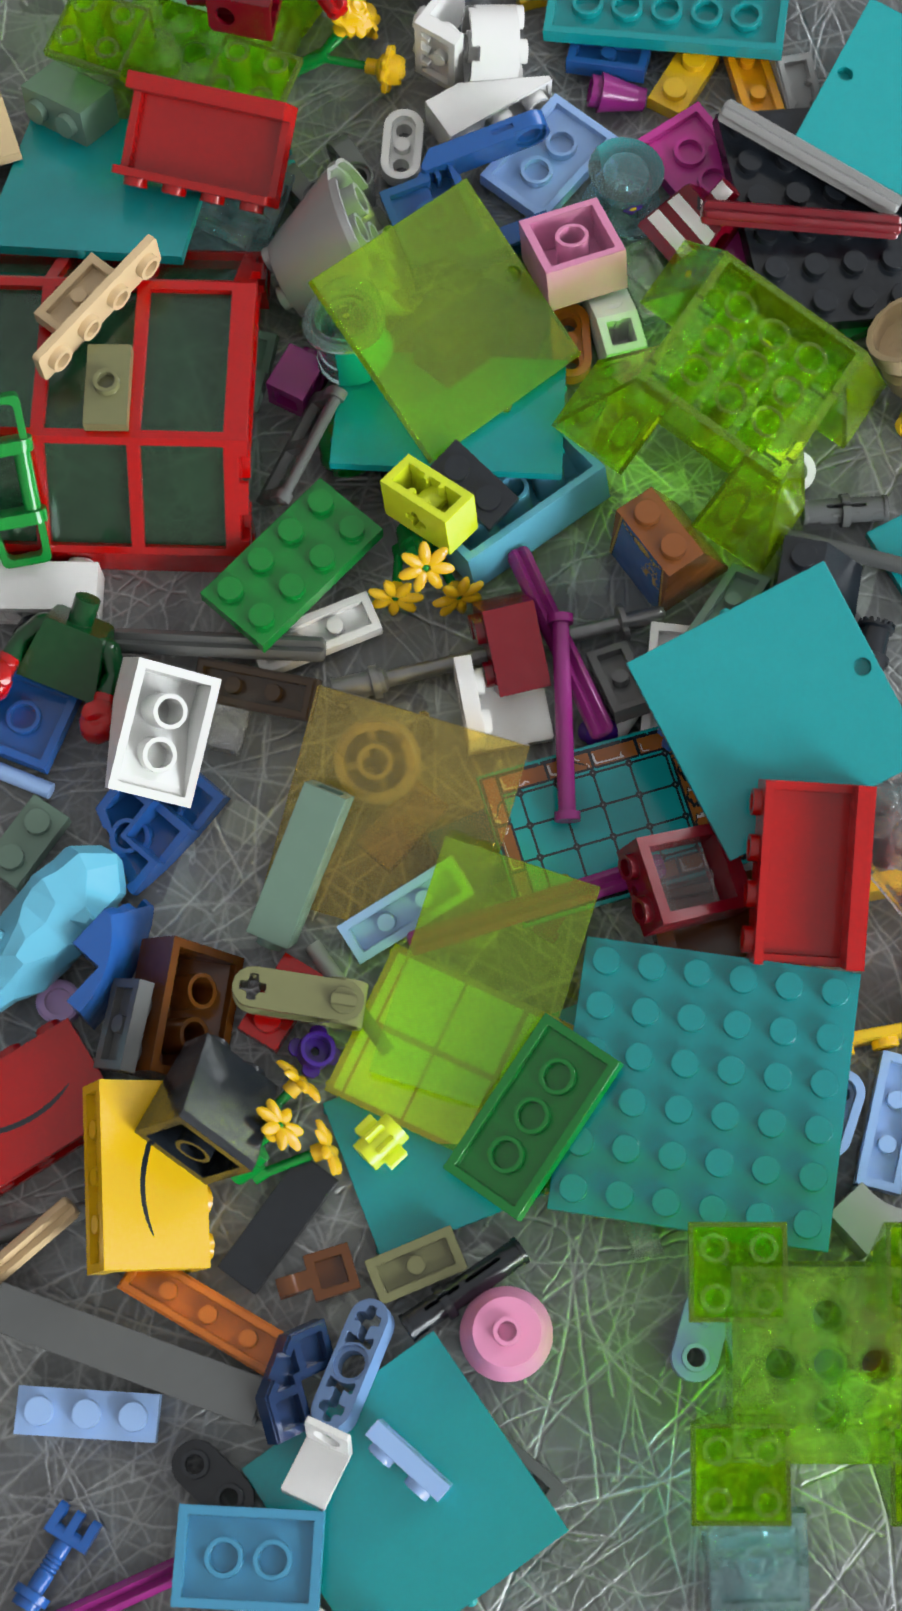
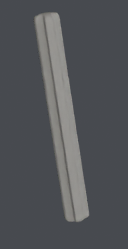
(809, 158)

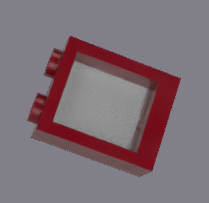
(681, 879)

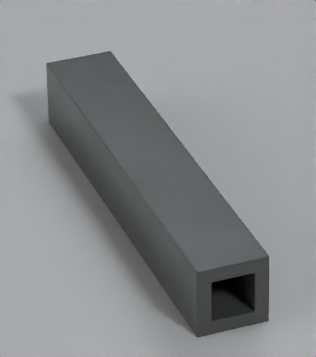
(129, 1354)

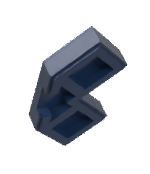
(281, 1393)

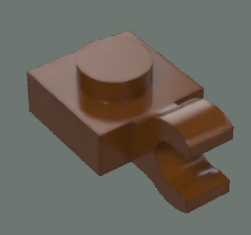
(326, 1274)

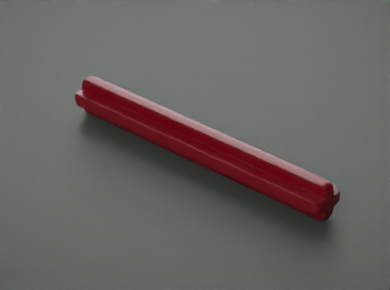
(800, 219)

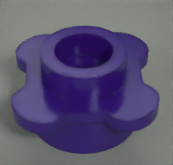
(327, 1051)

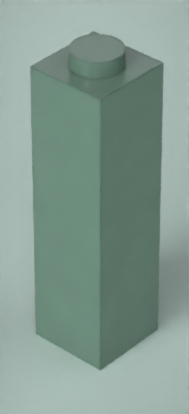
(299, 865)

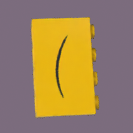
(137, 1200)

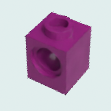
(295, 379)

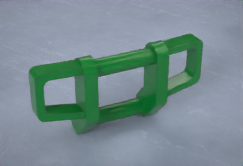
(32, 510)

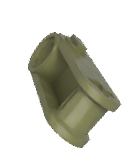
(303, 997)

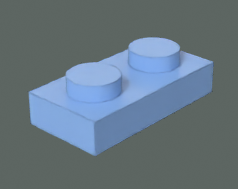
(392, 1447)

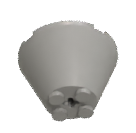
(322, 231)

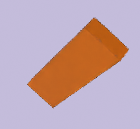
(205, 1314)

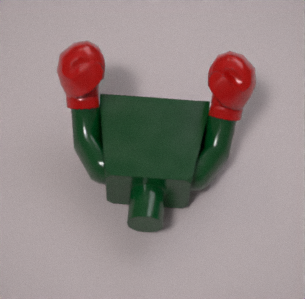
(72, 655)

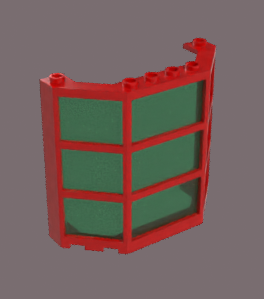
(173, 482)

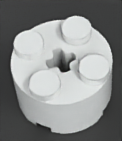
(493, 42)

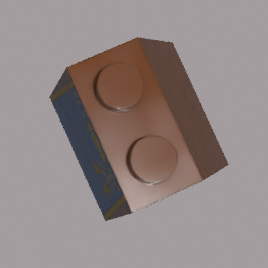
(662, 549)

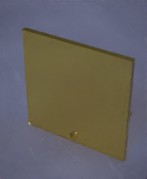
(410, 789)

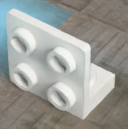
(439, 42)
(516, 717)

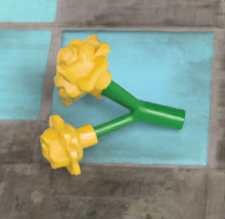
(359, 21)

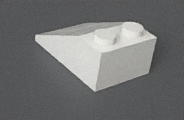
(159, 730)

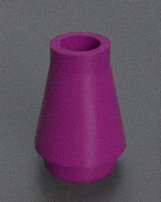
(613, 94)

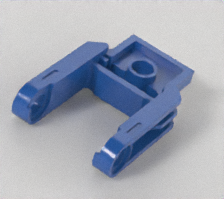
(448, 160)

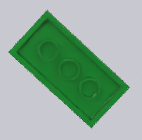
(292, 565)
(533, 1116)

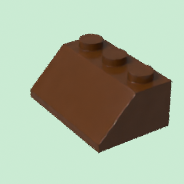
(188, 998)

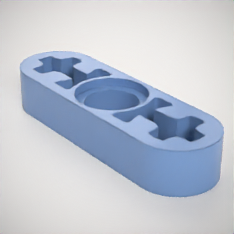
(378, 1338)

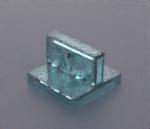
(758, 1566)

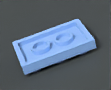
(554, 168)

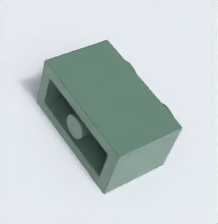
(70, 103)

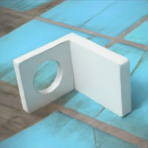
(318, 1464)

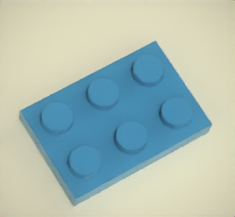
(248, 1558)

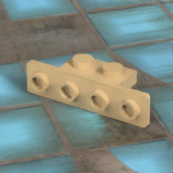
(86, 299)

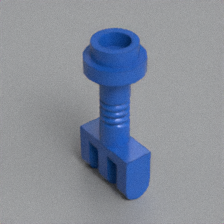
(31, 1596)

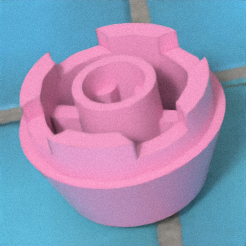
(506, 1334)

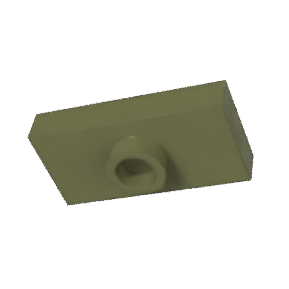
(108, 387)

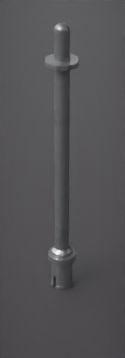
(378, 681)

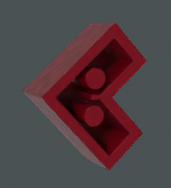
(512, 641)

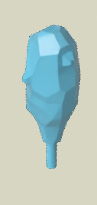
(51, 914)

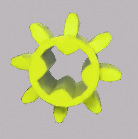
(380, 1141)

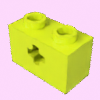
(429, 503)

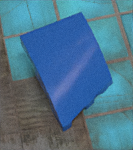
(155, 833)
(113, 948)

